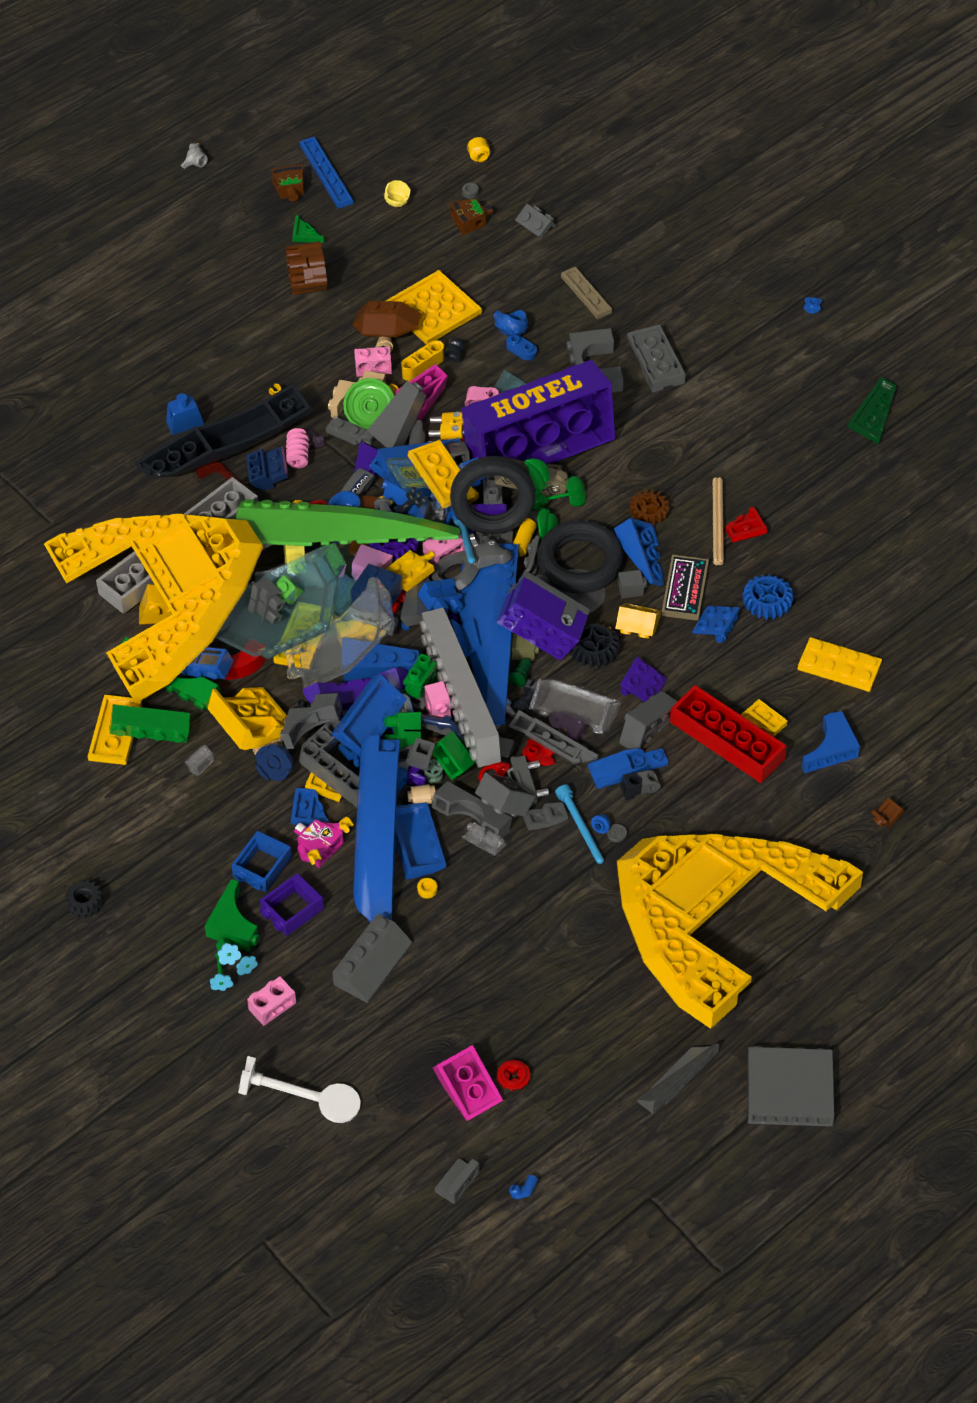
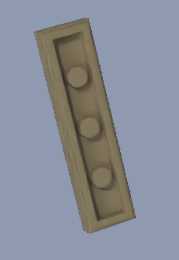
(586, 292)

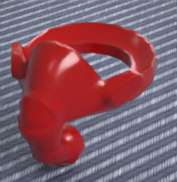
(500, 767)

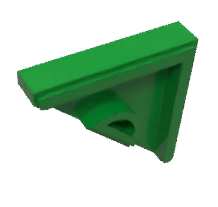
(304, 232)

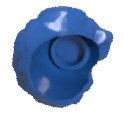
(511, 324)

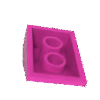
(468, 1083)

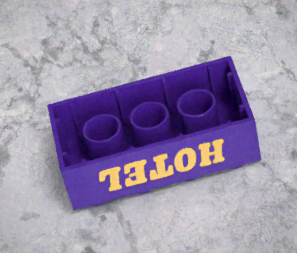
(561, 407)

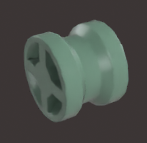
(433, 778)

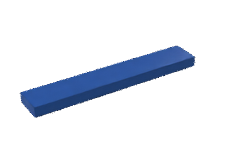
(326, 172)

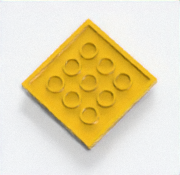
(441, 305)

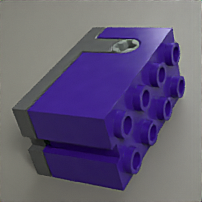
(543, 616)

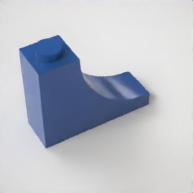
(397, 494)
(837, 746)

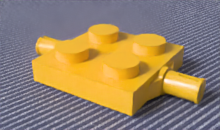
(412, 568)

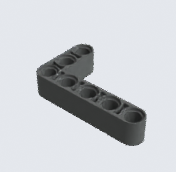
(318, 747)

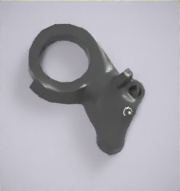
(486, 553)

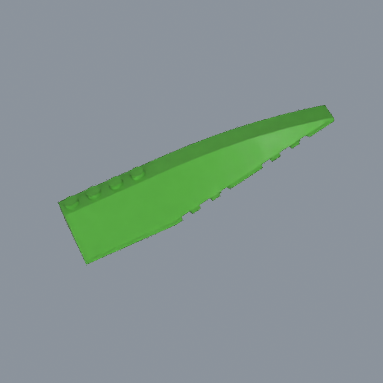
(307, 523)

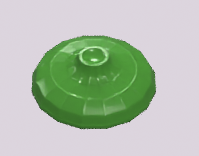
(366, 401)

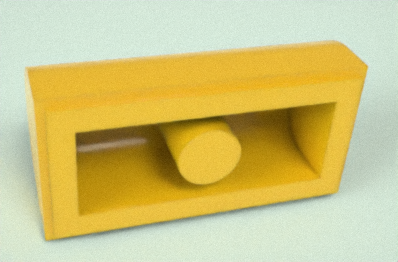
(525, 535)

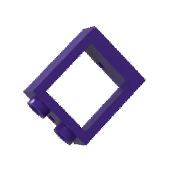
(305, 891)

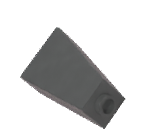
(399, 416)

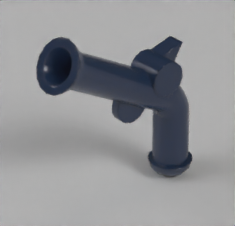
(442, 723)

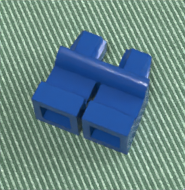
(441, 595)

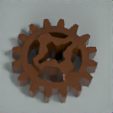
(649, 507)

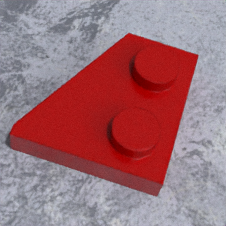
(746, 526)

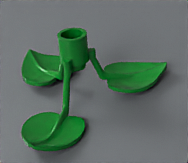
(540, 475)

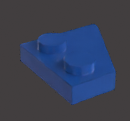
(307, 807)

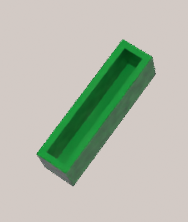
(149, 723)

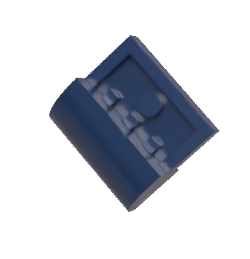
(266, 468)

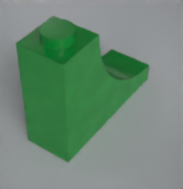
(229, 923)

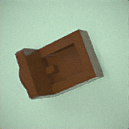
(887, 813)

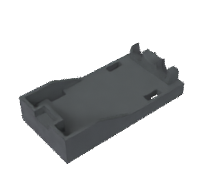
(656, 358)

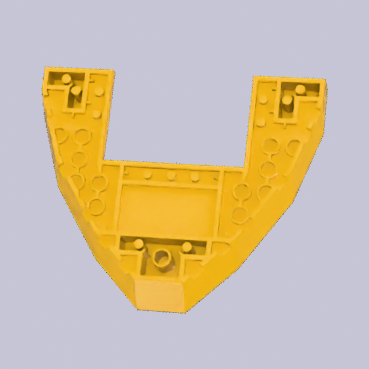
(196, 566)
(682, 880)

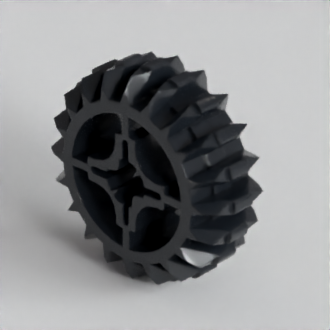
(596, 645)

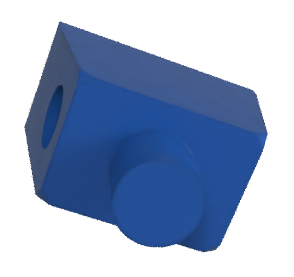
(183, 414)

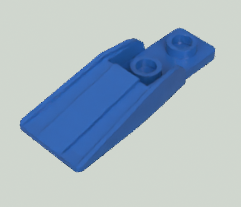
(611, 768)

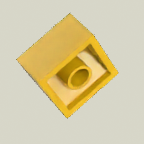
(637, 620)

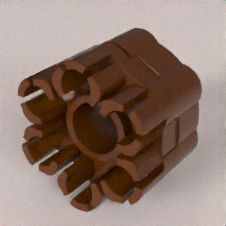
(306, 268)

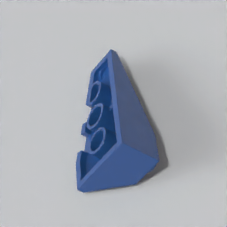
(640, 544)

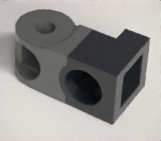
(639, 783)

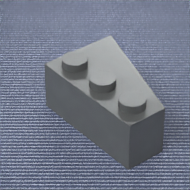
(646, 720)

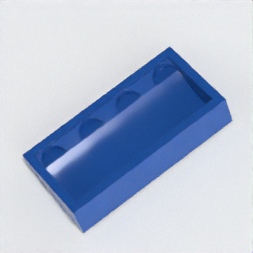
(368, 712)
(418, 841)

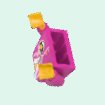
(320, 840)

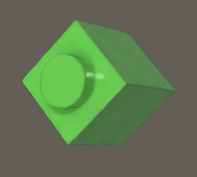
(289, 589)

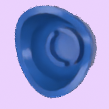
(345, 498)

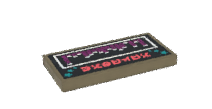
(685, 587)

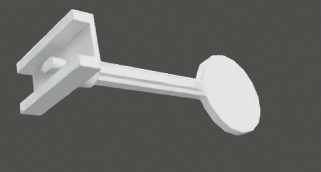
(336, 1102)

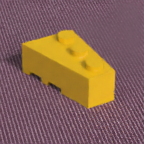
(152, 607)

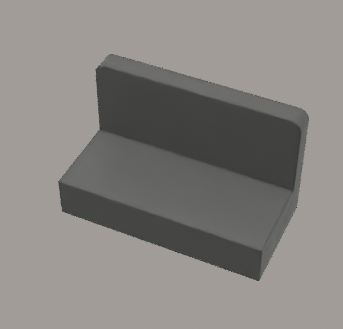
(457, 1180)

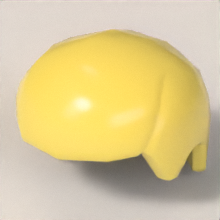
(397, 193)

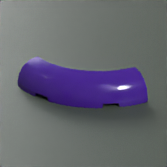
(350, 691)

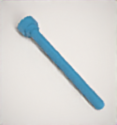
(466, 541)
(564, 794)

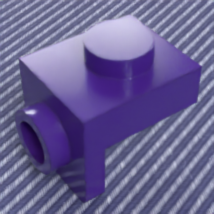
(415, 776)

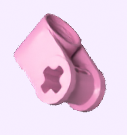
(478, 394)

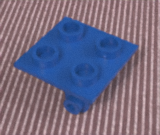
(717, 621)

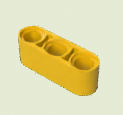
(422, 360)

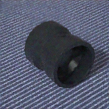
(454, 350)

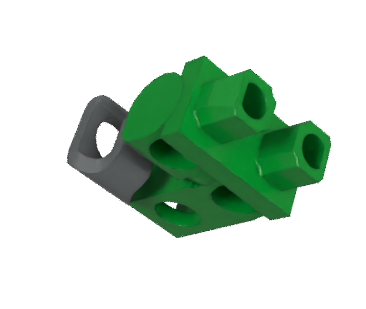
(419, 676)

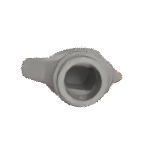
(195, 156)

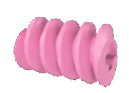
(297, 448)

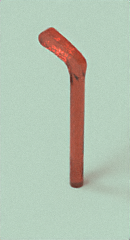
(215, 467)

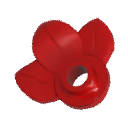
(535, 751)

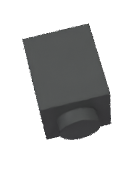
(631, 584)

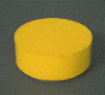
(427, 888)

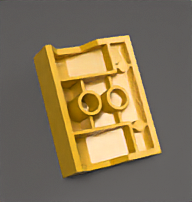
(249, 717)

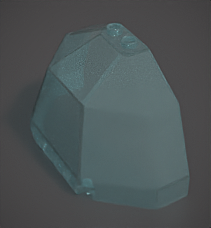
(321, 578)

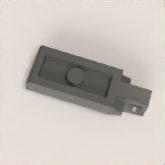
(349, 432)

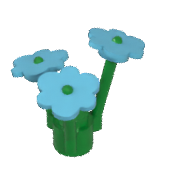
(228, 954)

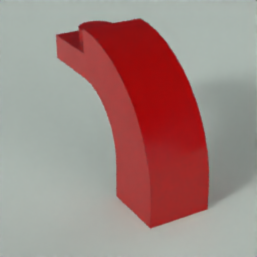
(244, 665)

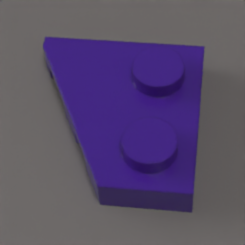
(365, 456)

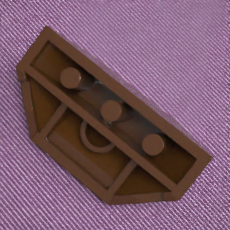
(386, 319)

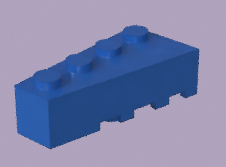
(382, 659)

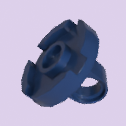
(274, 762)

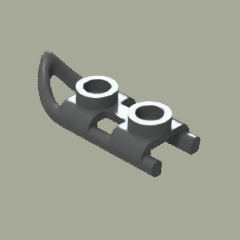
(531, 561)

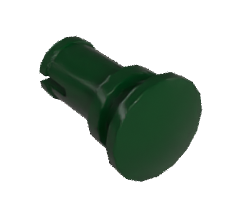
(519, 675)

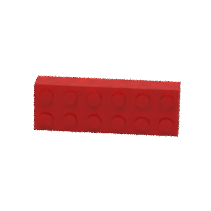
(728, 734)

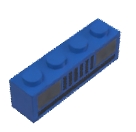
(210, 663)

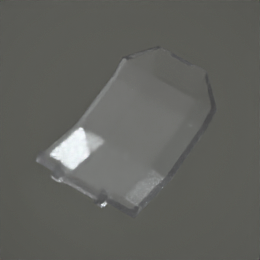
(347, 639)

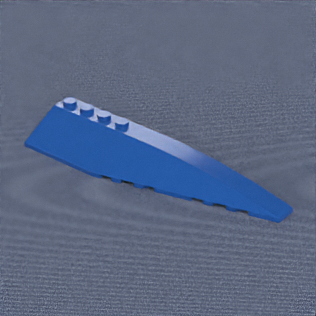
(483, 603)

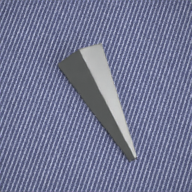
(413, 606)

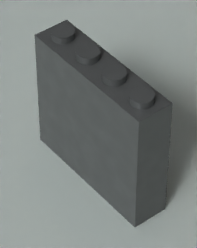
(790, 1086)

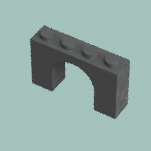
(591, 343)

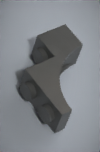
(300, 720)
(417, 755)

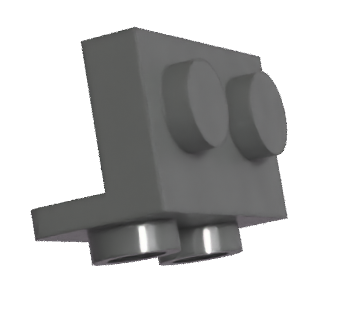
(534, 221)

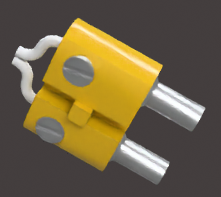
(451, 426)

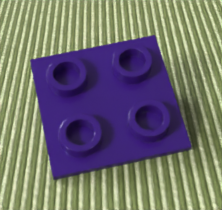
(642, 680)

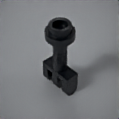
(412, 499)
(522, 705)

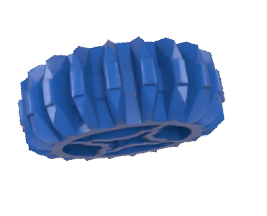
(767, 591)

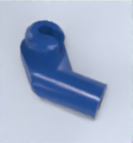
(526, 1190)

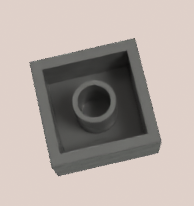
(504, 795)

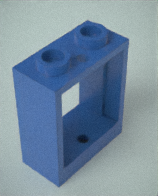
(268, 845)

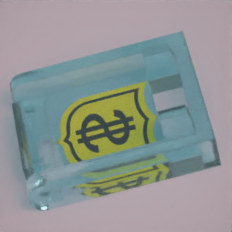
(406, 473)

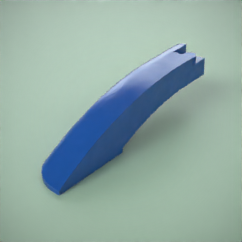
(376, 827)

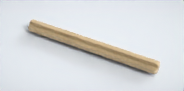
(718, 521)

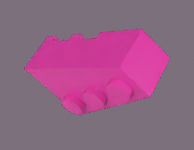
(433, 382)

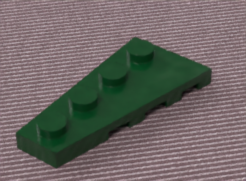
(872, 413)

